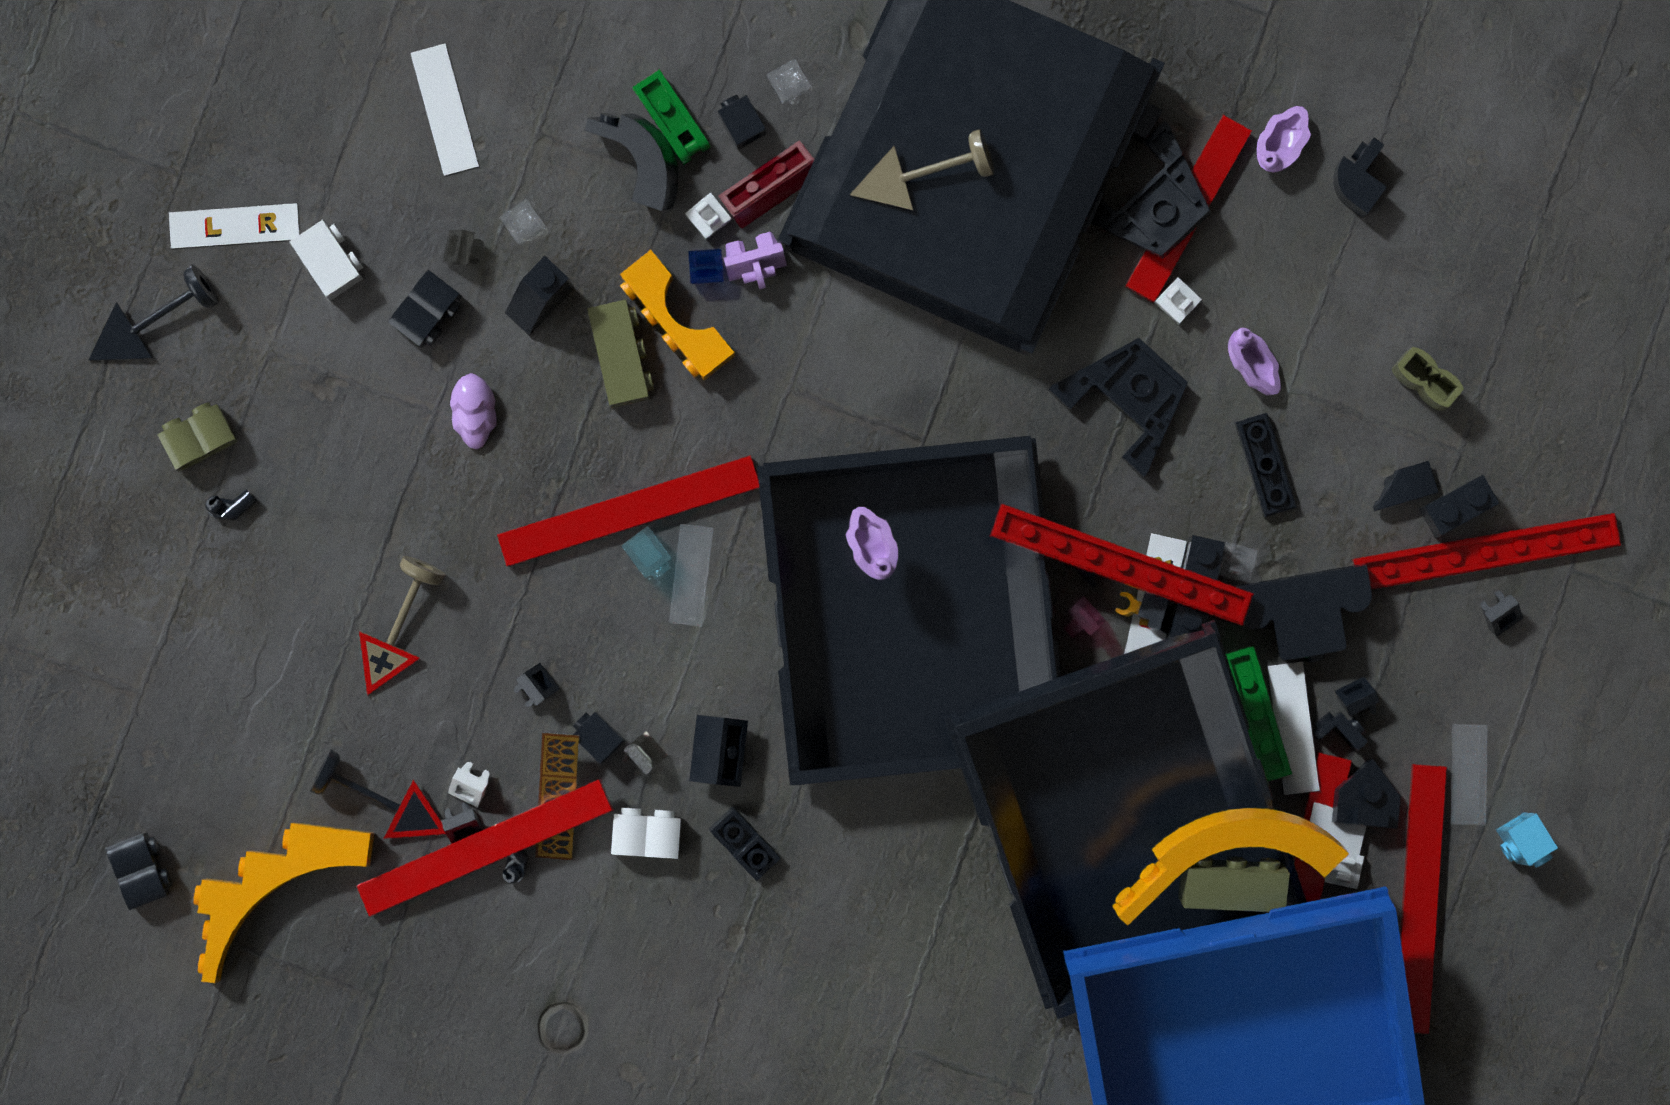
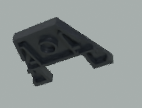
(1164, 208)
(1139, 386)

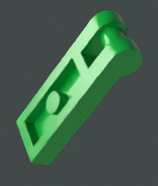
(670, 116)

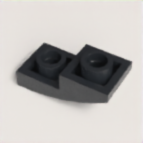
(744, 843)

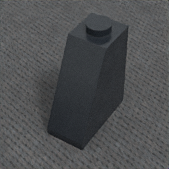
(538, 295)

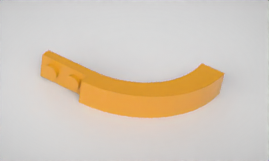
(1224, 832)

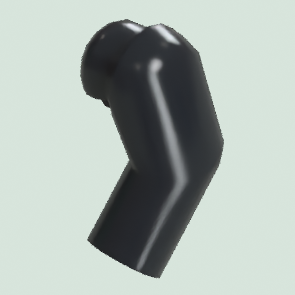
(229, 509)
(515, 867)

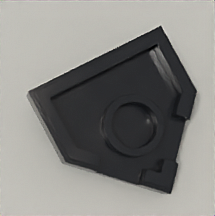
(1367, 799)

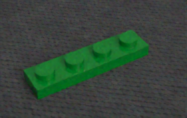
(1259, 713)

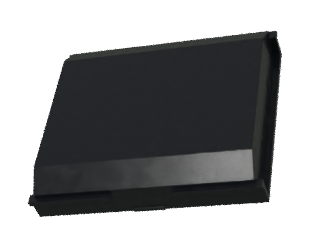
(975, 245)
(947, 632)
(1097, 775)

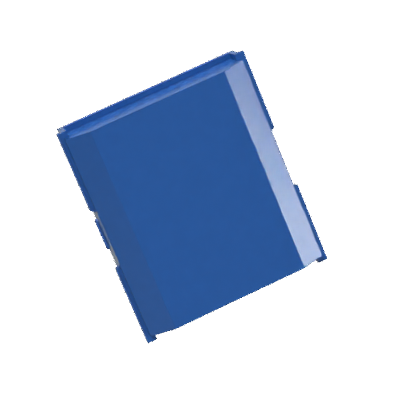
(1253, 1010)

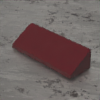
(768, 185)

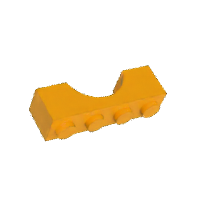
(703, 348)

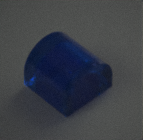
(706, 266)

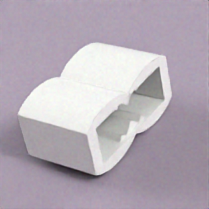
(646, 835)

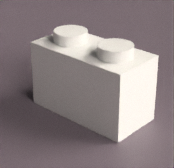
(327, 260)

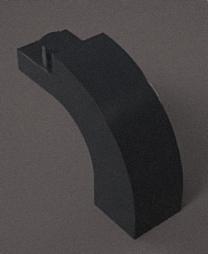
(652, 152)

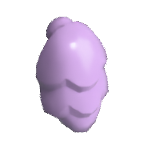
(1283, 139)
(1254, 361)
(473, 410)
(872, 543)

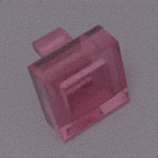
(1085, 618)

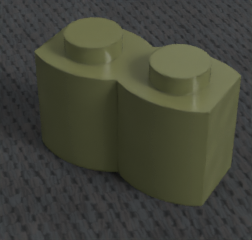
(1434, 385)
(196, 437)

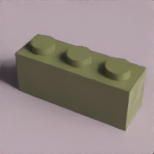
(620, 353)
(1235, 884)

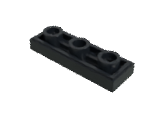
(1272, 485)

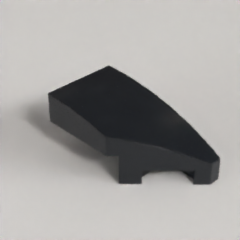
(1407, 485)

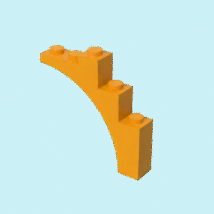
(230, 902)

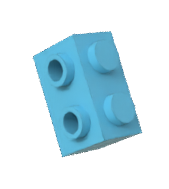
(1526, 840)

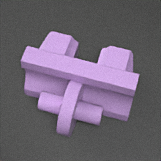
(757, 263)

